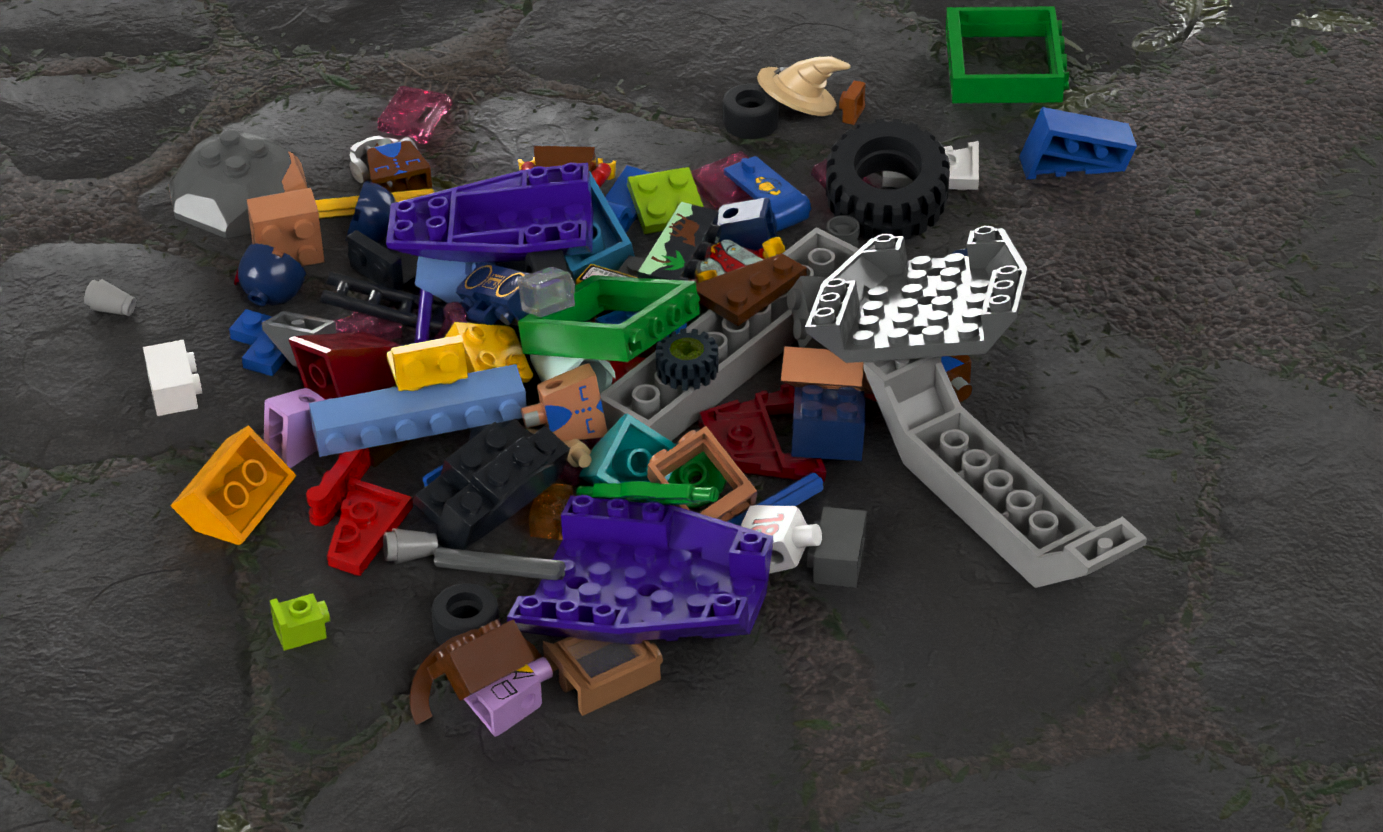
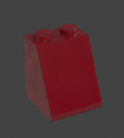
(343, 363)

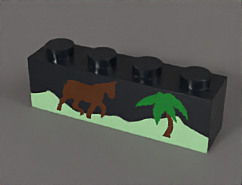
(683, 244)

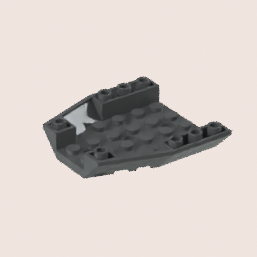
(919, 307)

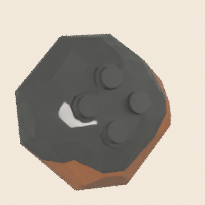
(225, 172)

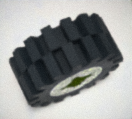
(687, 359)

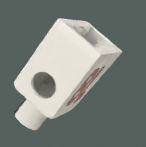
(788, 530)

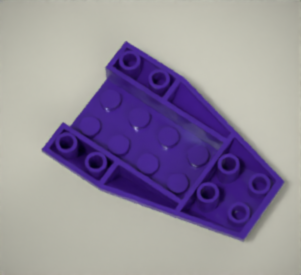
(499, 217)

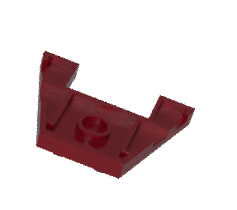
(750, 437)

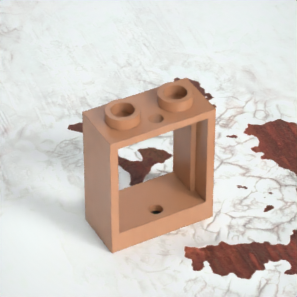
(823, 369)
(688, 447)

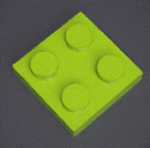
(660, 194)

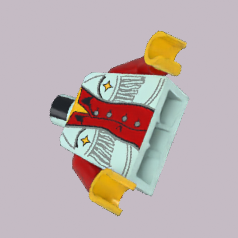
(730, 256)

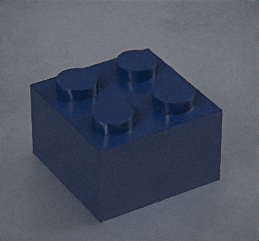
(828, 423)

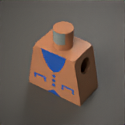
(569, 406)

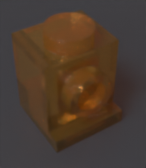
(547, 510)

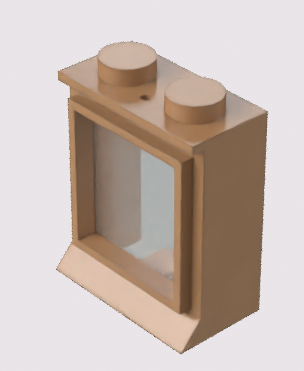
(603, 669)

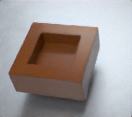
(853, 102)

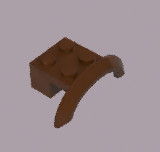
(471, 663)

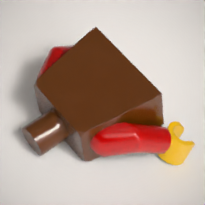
(560, 155)

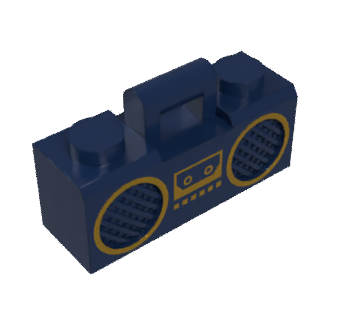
(492, 295)

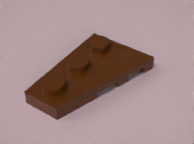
(750, 288)

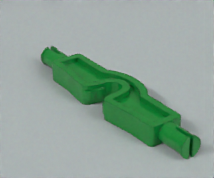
(642, 491)

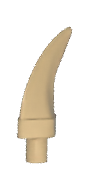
(579, 453)

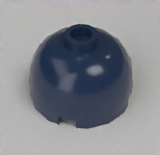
(372, 212)
(268, 276)

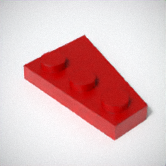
(362, 523)

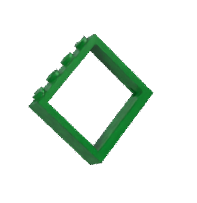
(1006, 23)
(660, 307)

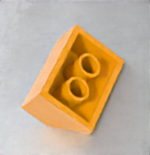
(234, 488)

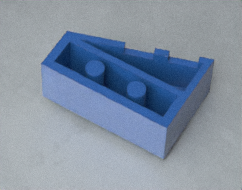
(1076, 142)

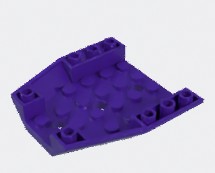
(617, 552)

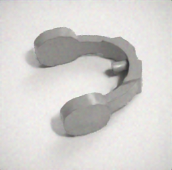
(357, 166)

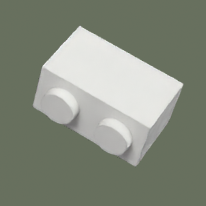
(171, 377)

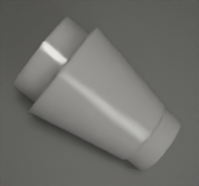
(107, 298)
(408, 545)

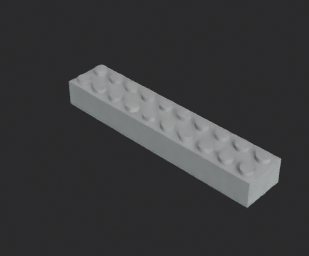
(741, 351)

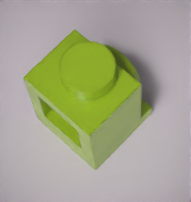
(299, 620)

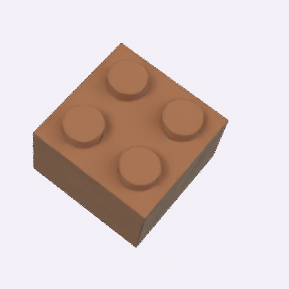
(288, 224)

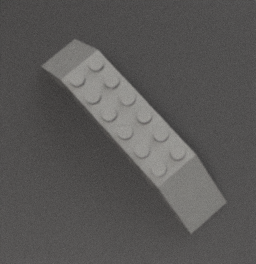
(987, 481)

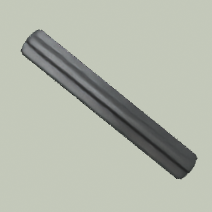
(499, 564)

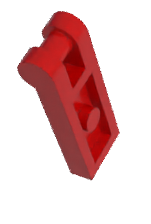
(329, 495)

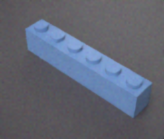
(404, 415)

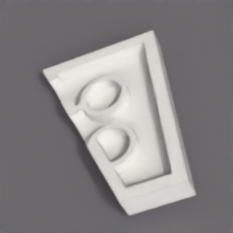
(963, 170)

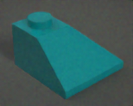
(625, 453)

